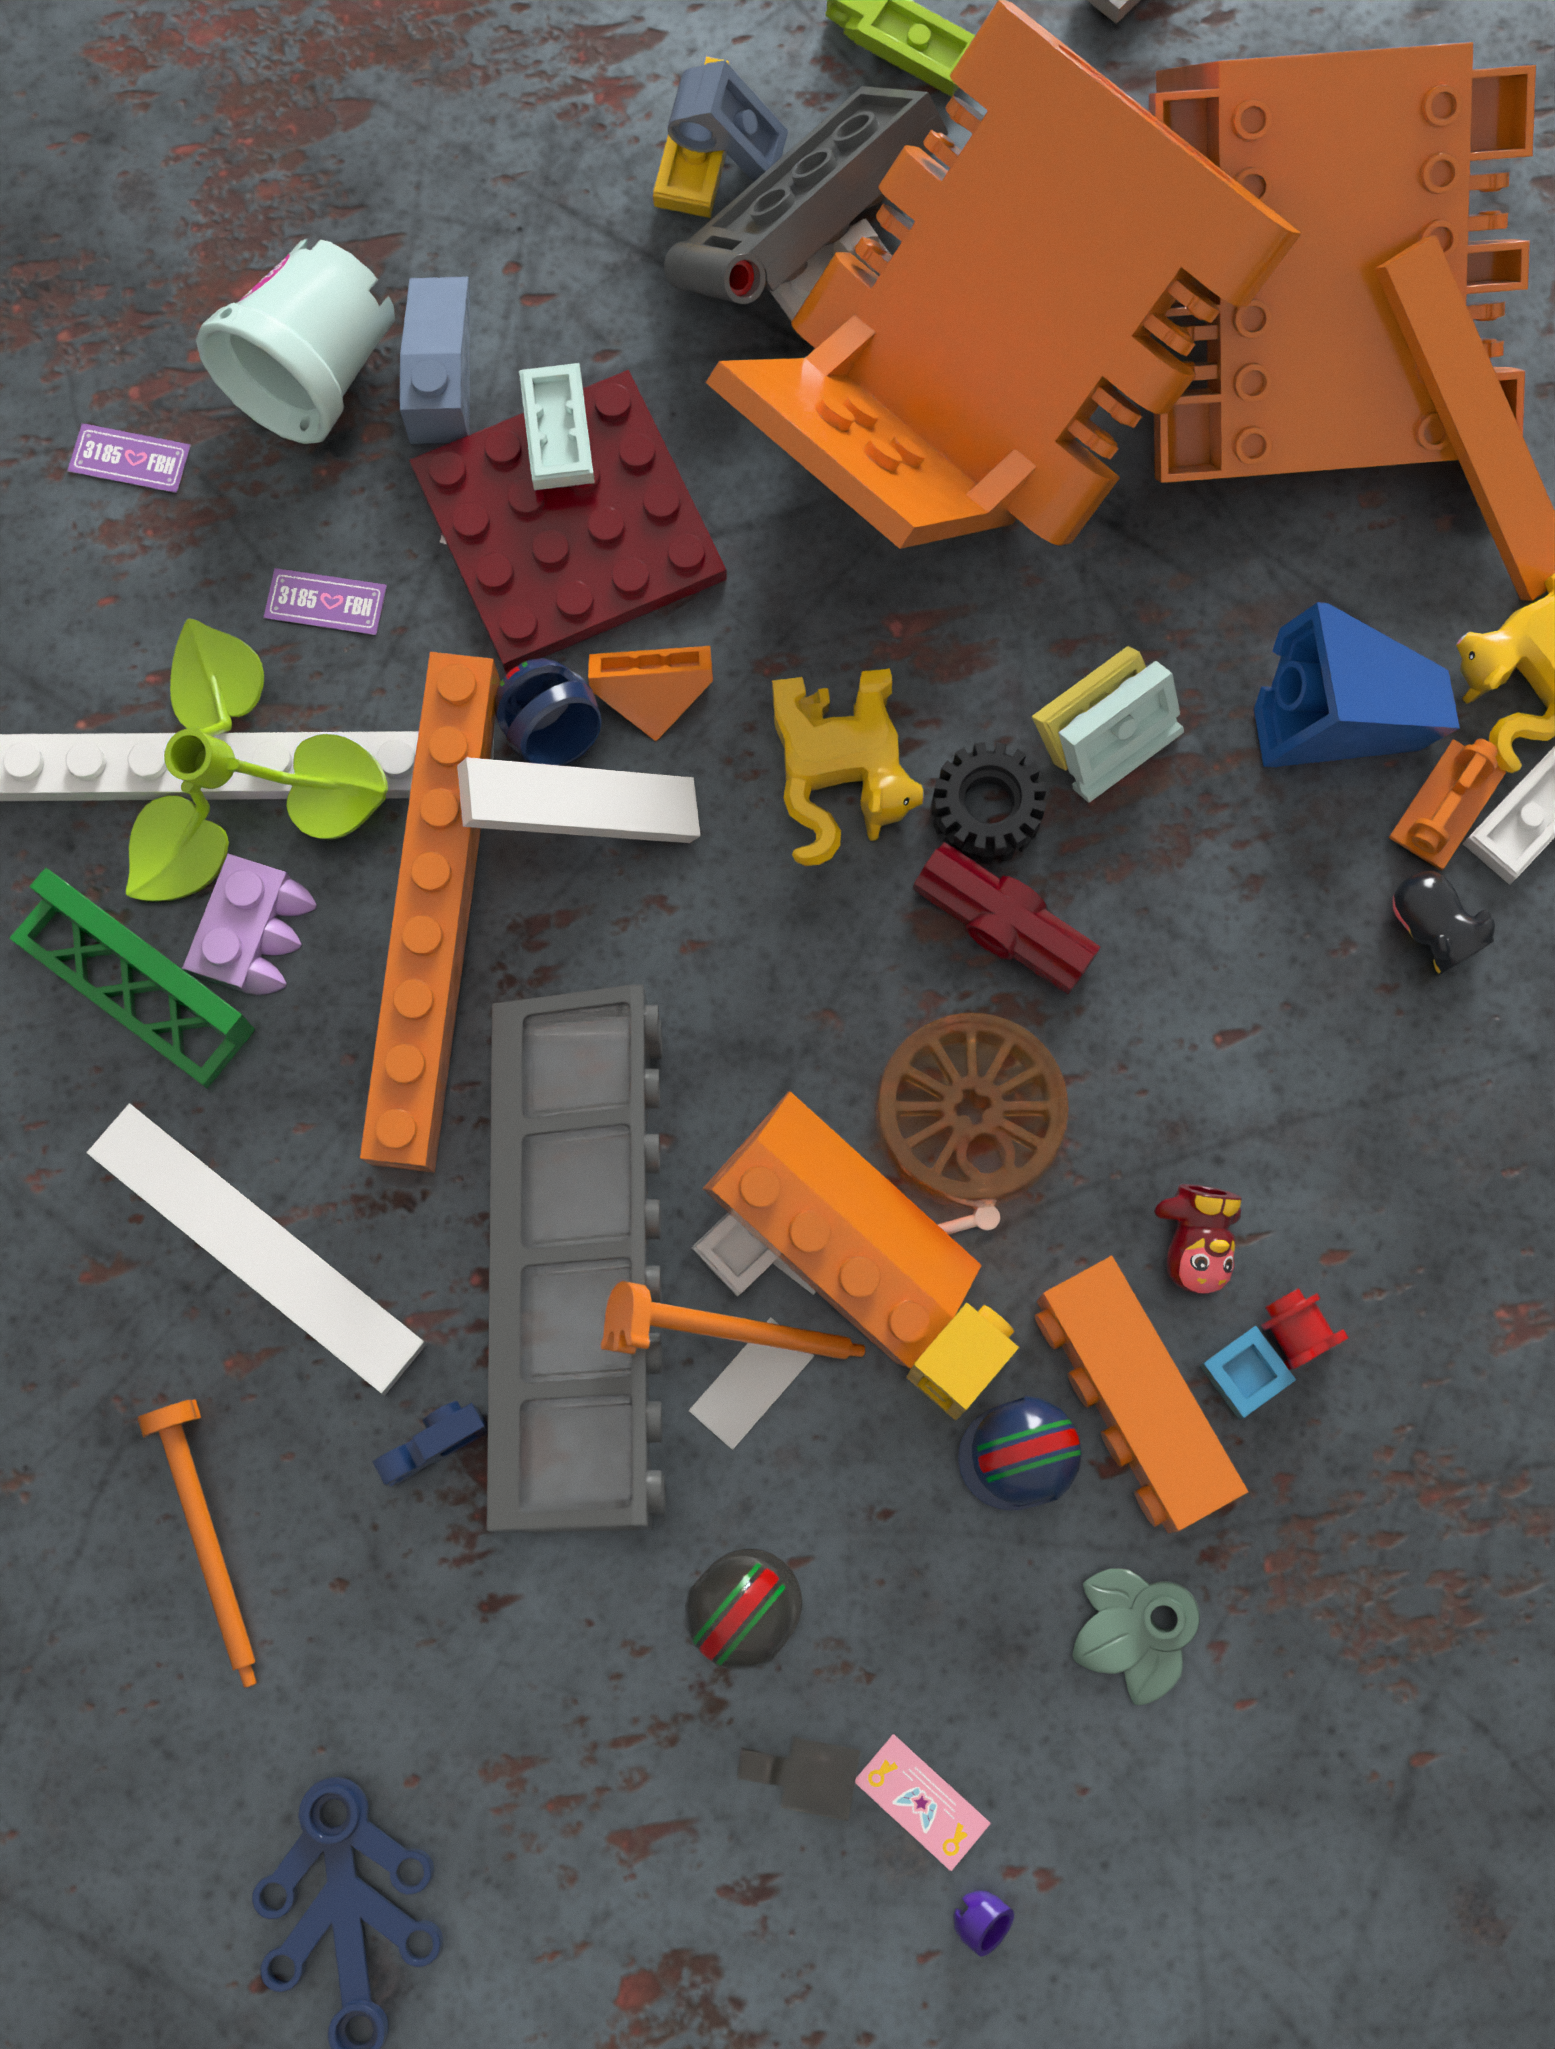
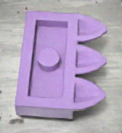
(244, 925)

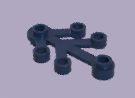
(344, 1904)

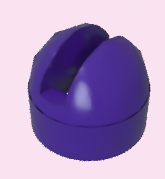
(984, 1922)

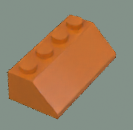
(845, 1230)

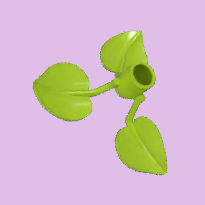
(211, 681)

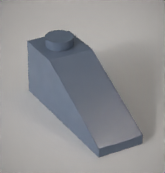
(436, 360)

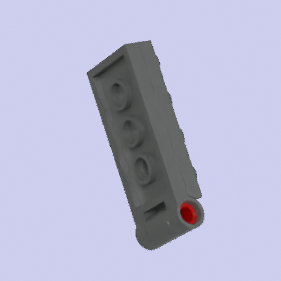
(803, 197)

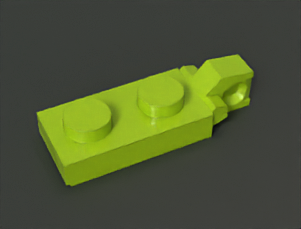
(904, 36)

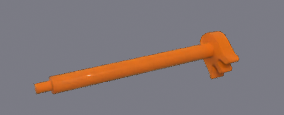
(632, 1313)
(169, 1423)

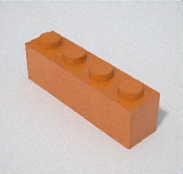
(1140, 1396)

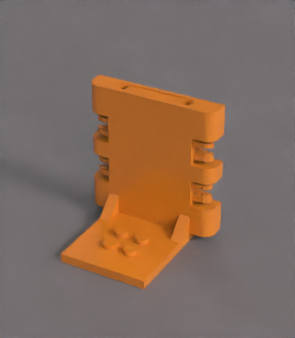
(1363, 164)
(1011, 303)

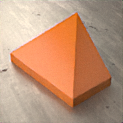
(651, 685)

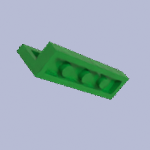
(145, 960)

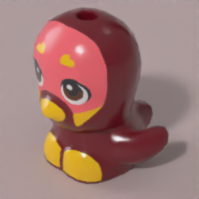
(1203, 1245)

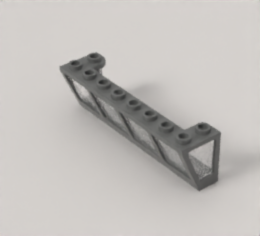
(564, 1229)

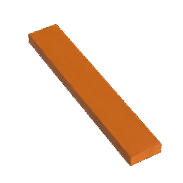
(1473, 411)

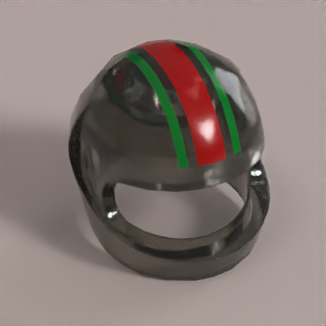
(743, 1609)

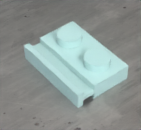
(1121, 731)

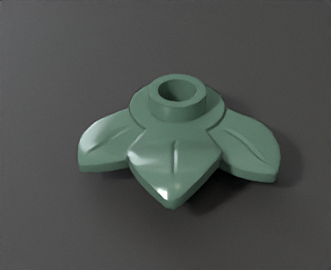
(1126, 1636)

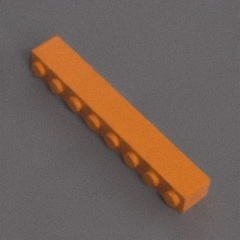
(429, 920)

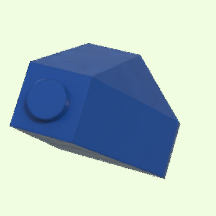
(1349, 693)

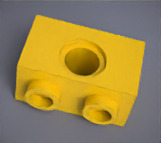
(963, 1359)

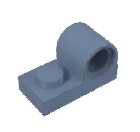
(720, 113)

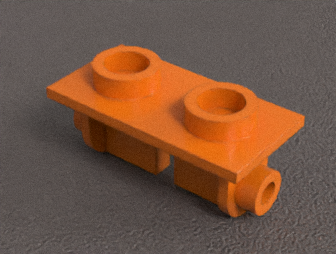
(1449, 801)

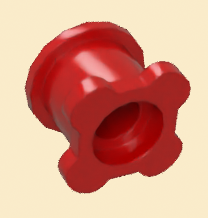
(1300, 1328)

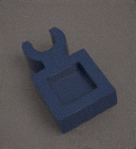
(445, 1433)

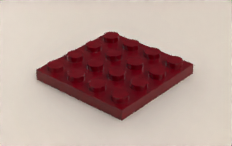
(576, 556)

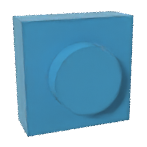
(1247, 1372)

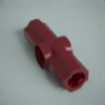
(1006, 917)

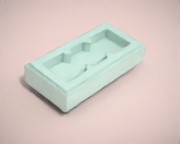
(556, 426)

